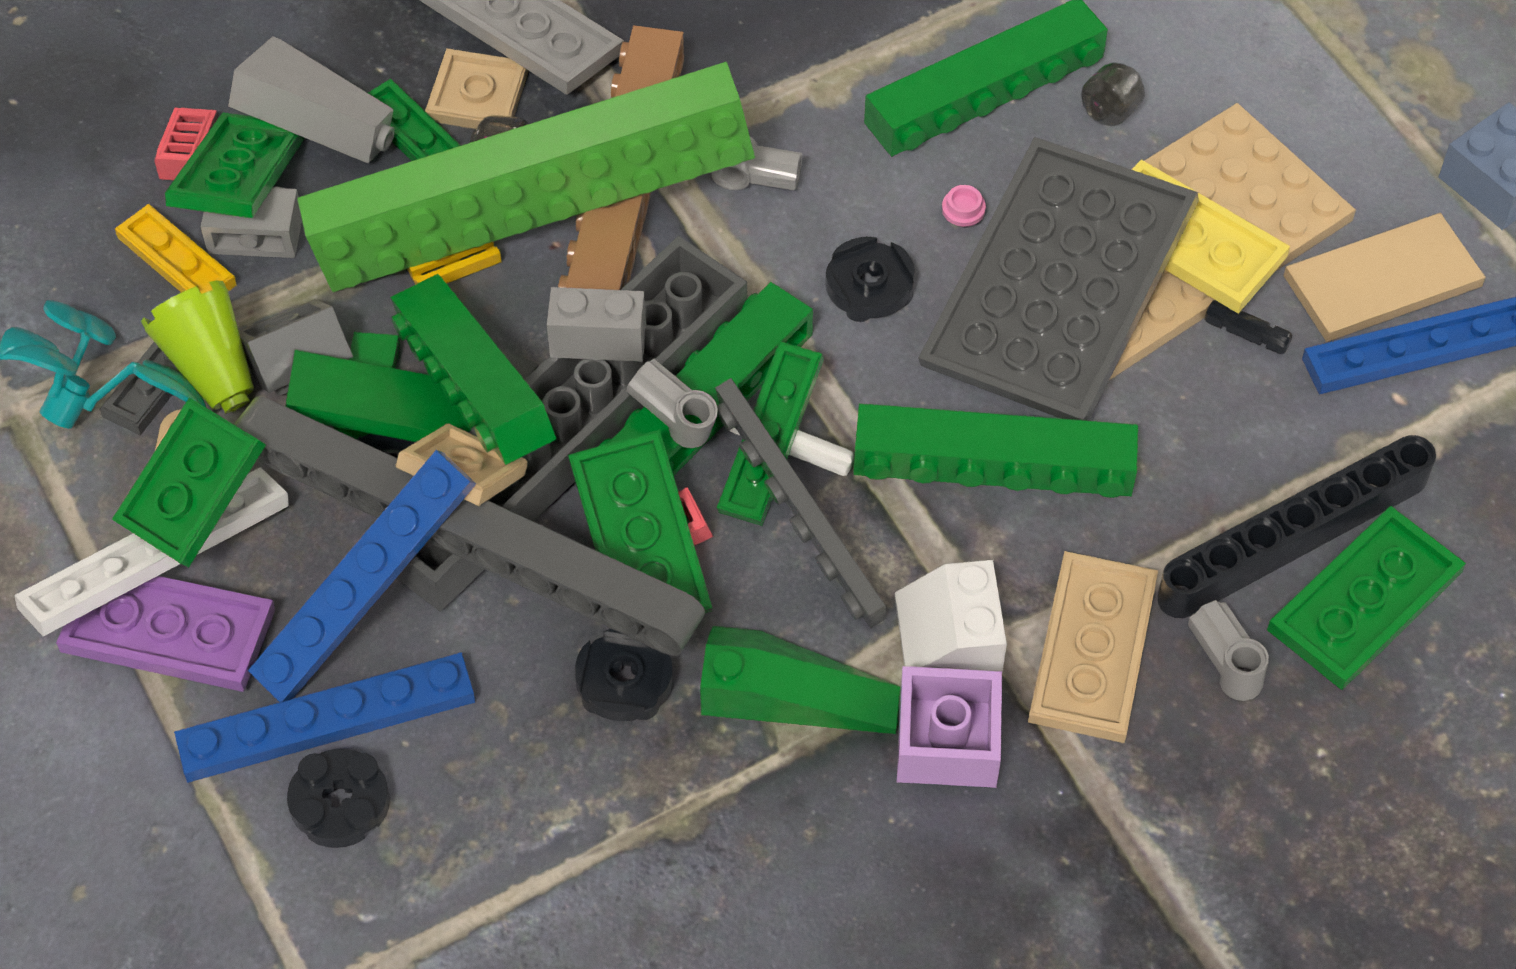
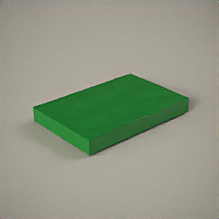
(188, 482)

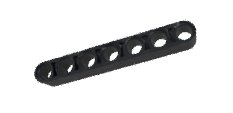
(1285, 542)

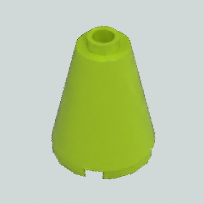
(204, 344)

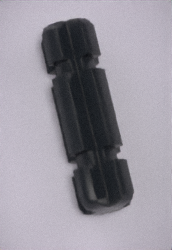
(1248, 327)

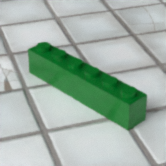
(985, 76)
(737, 351)
(471, 370)
(996, 450)

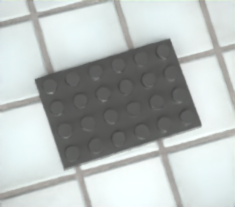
(1059, 280)

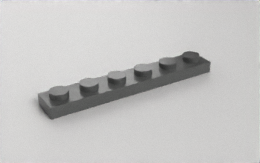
(808, 518)

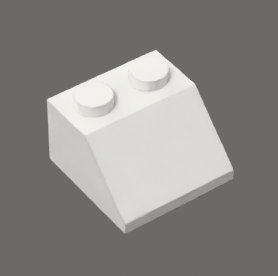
(953, 619)

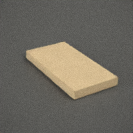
(1383, 277)
(1093, 647)

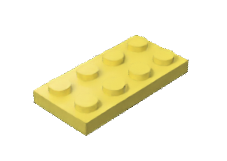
(1222, 251)

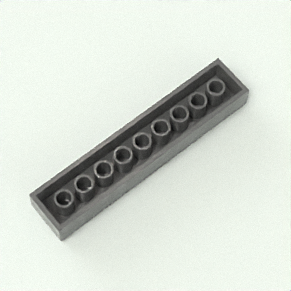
(588, 398)

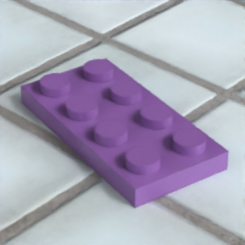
(175, 632)

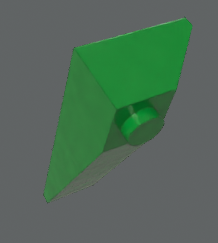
(776, 681)

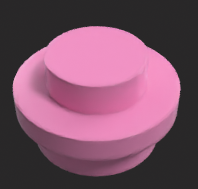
(963, 206)

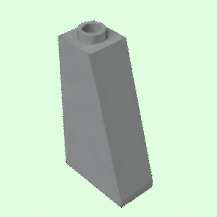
(310, 101)

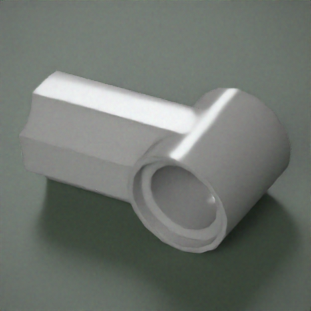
(768, 168)
(671, 400)
(1230, 648)

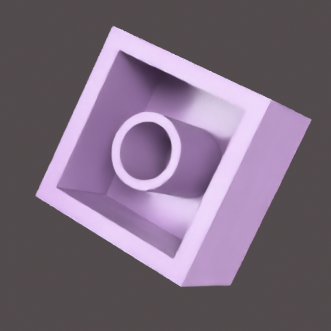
(949, 727)

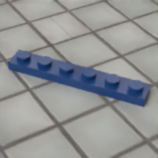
(1412, 346)
(362, 576)
(324, 717)

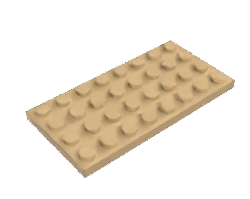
(1252, 176)

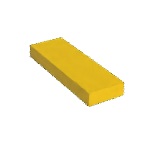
(171, 252)

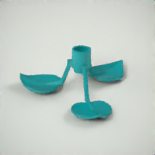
(70, 392)

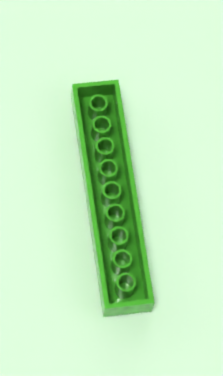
(526, 177)

